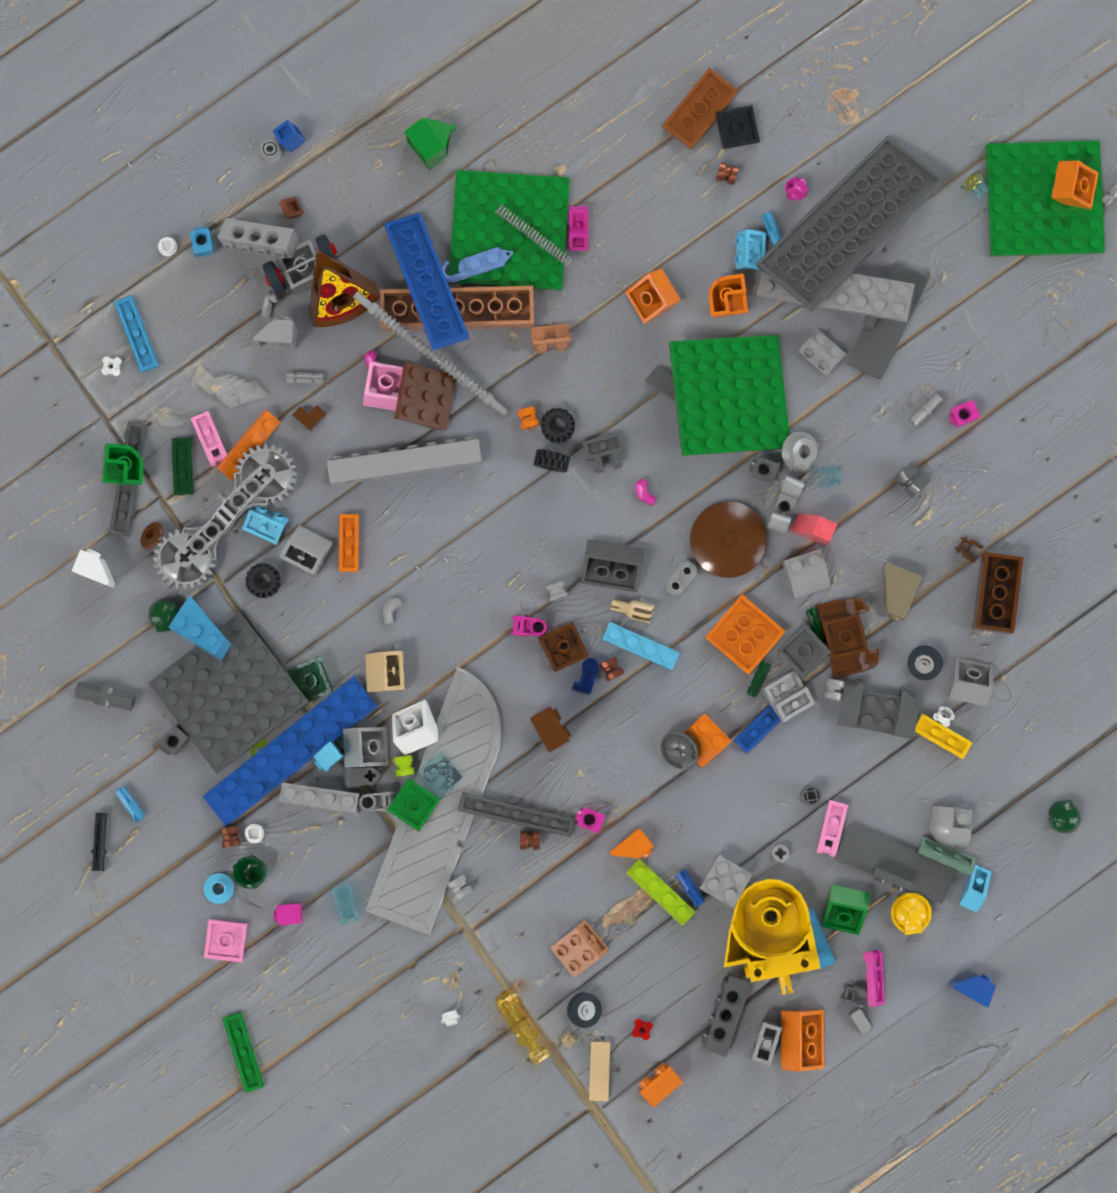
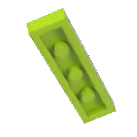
(660, 892)

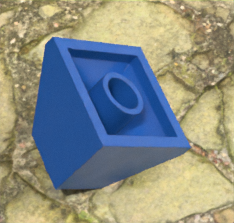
(976, 988)

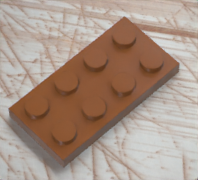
(698, 108)

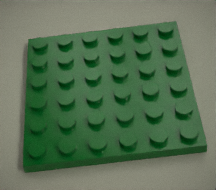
(1021, 204)
(478, 228)
(729, 395)

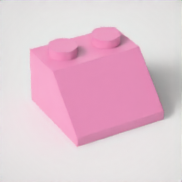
(382, 386)

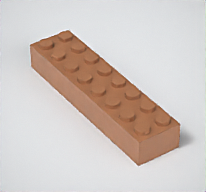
(478, 307)

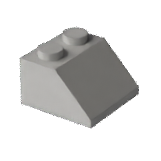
(278, 334)
(807, 573)
(971, 681)
(366, 747)

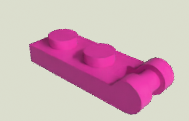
(874, 978)

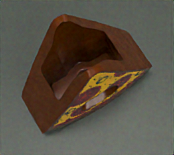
(334, 290)

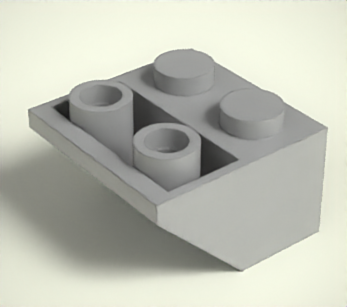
(306, 550)

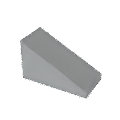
(860, 1020)

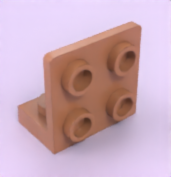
(550, 337)
(579, 948)

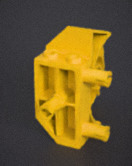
(772, 946)

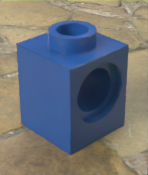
(289, 135)

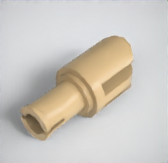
(635, 609)

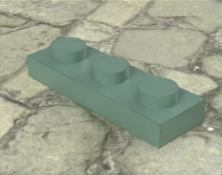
(946, 855)

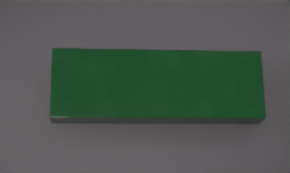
(182, 466)

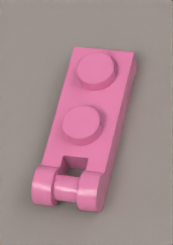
(209, 437)
(832, 827)

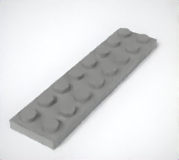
(855, 295)

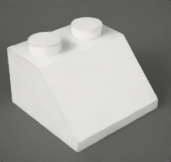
(93, 567)
(414, 728)

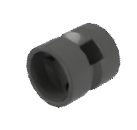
(912, 479)

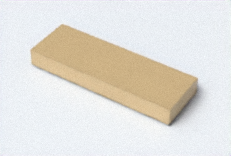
(599, 1071)

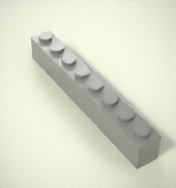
(404, 462)

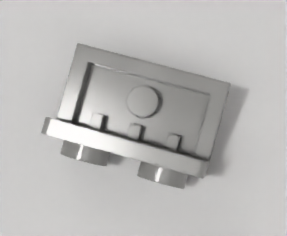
(822, 352)

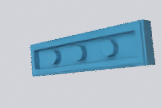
(136, 334)

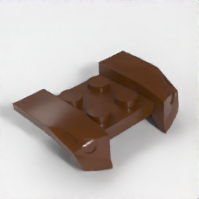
(846, 636)

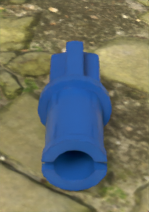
(690, 888)

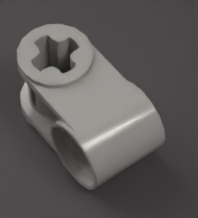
(379, 801)

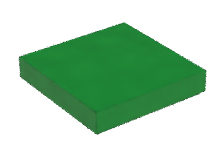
(413, 804)

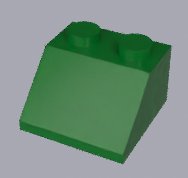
(845, 909)

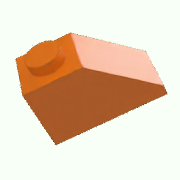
(634, 846)

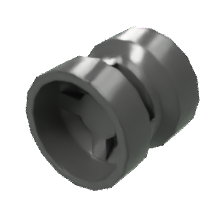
(807, 795)

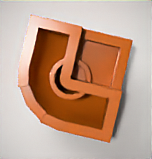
(728, 296)

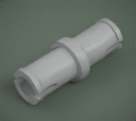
(925, 410)

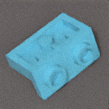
(749, 249)
(265, 524)

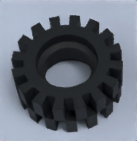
(561, 414)
(551, 460)
(274, 580)

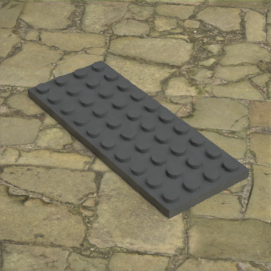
(849, 223)

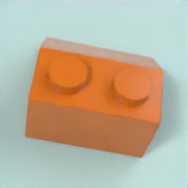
(1075, 184)
(652, 295)
(708, 739)

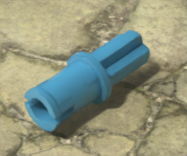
(771, 227)
(130, 804)

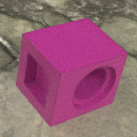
(971, 410)
(596, 826)
(288, 914)

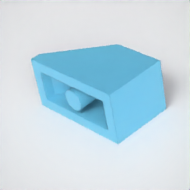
(328, 757)
(975, 889)

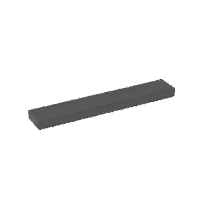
(126, 495)
(516, 814)

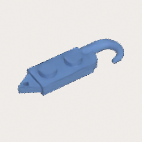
(479, 264)

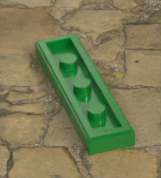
(243, 1052)

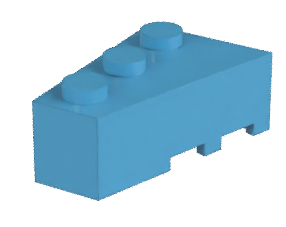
(197, 628)

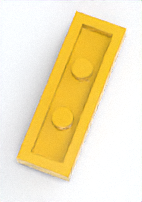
(942, 736)

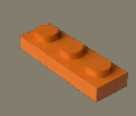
(348, 542)

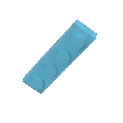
(640, 646)

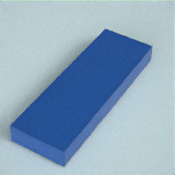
(757, 729)

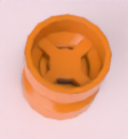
(528, 418)

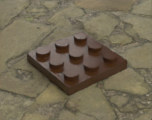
(425, 396)

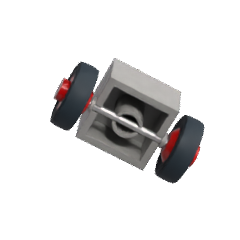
(299, 268)

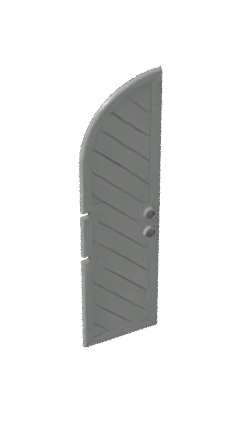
(424, 861)

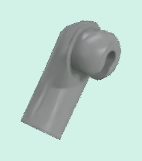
(270, 297)
(388, 608)

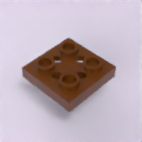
(576, 652)

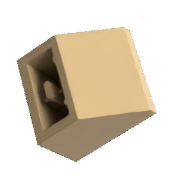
(385, 671)

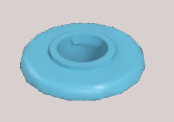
(228, 888)

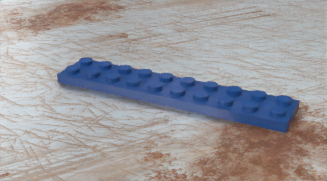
(289, 751)

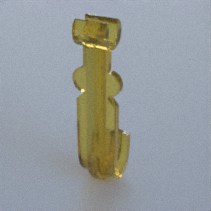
(508, 1006)

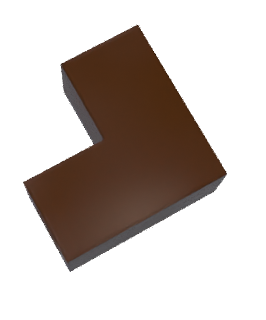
(311, 419)

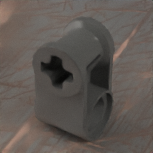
(358, 776)

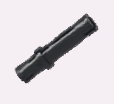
(99, 842)

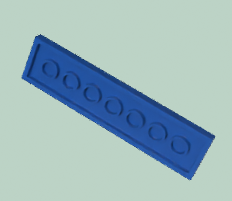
(426, 281)

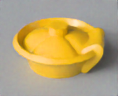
(911, 913)

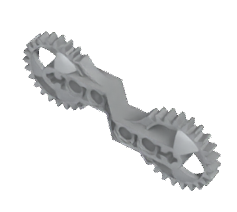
(225, 517)

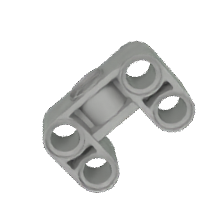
(789, 493)

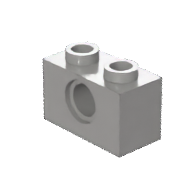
(765, 1042)

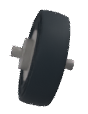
(584, 1010)

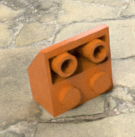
(660, 1084)

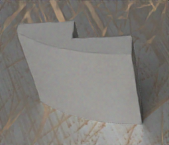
(788, 695)

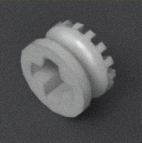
(775, 849)

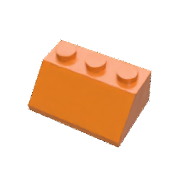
(802, 1040)

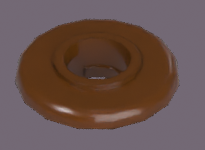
(151, 535)

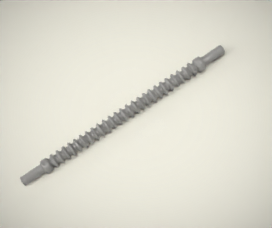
(373, 308)

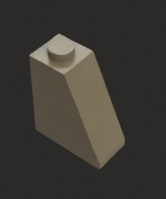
(899, 590)

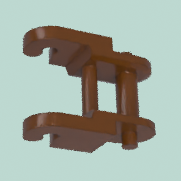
(965, 553)

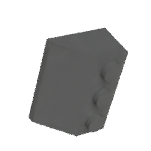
(612, 566)

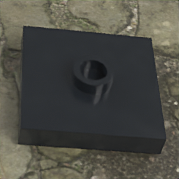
(737, 127)

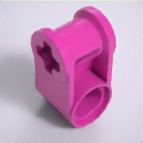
(526, 626)

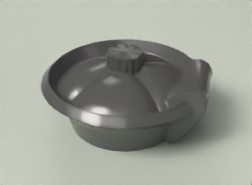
(679, 750)

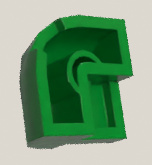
(122, 465)

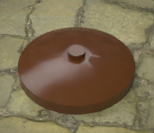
(728, 539)

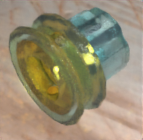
(972, 182)

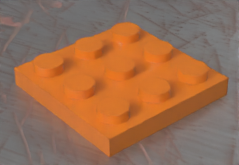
(745, 634)

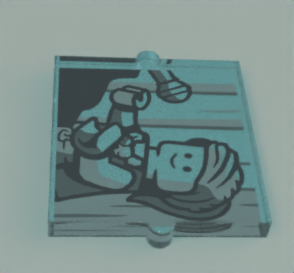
(440, 774)

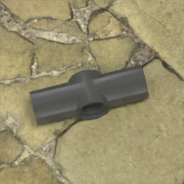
(104, 696)

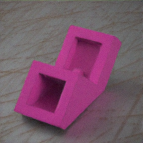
(578, 228)

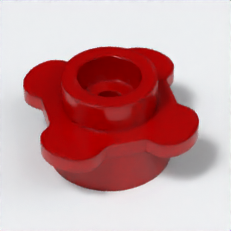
(641, 1024)

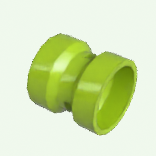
(403, 764)

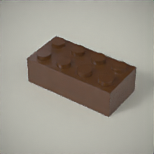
(997, 593)
(550, 729)

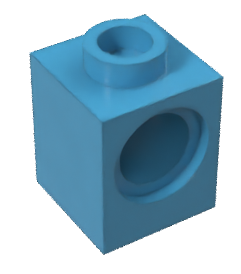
(205, 249)

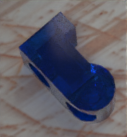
(589, 669)

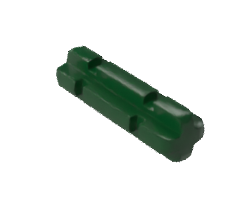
(815, 623)
(758, 679)

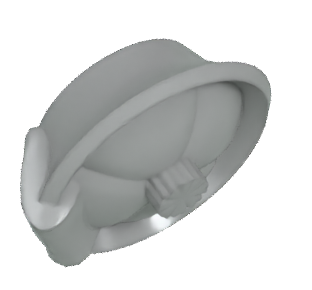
(800, 452)

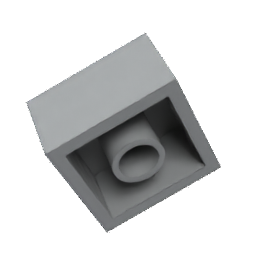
(725, 881)

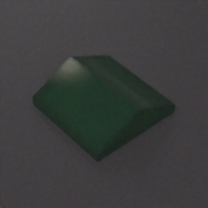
(311, 679)

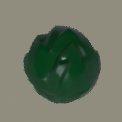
(162, 614)
(1064, 816)
(249, 872)

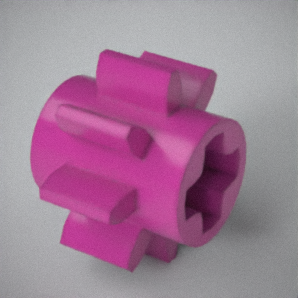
(796, 189)

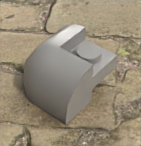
(951, 826)

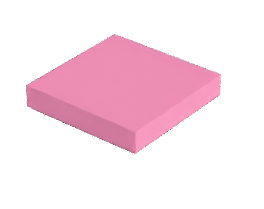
(225, 940)

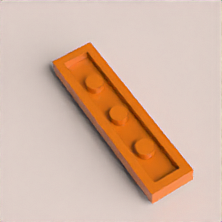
(254, 436)

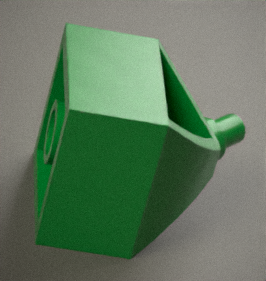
(430, 140)

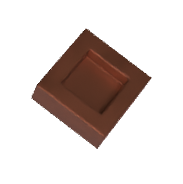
(291, 208)

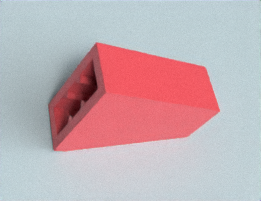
(813, 528)

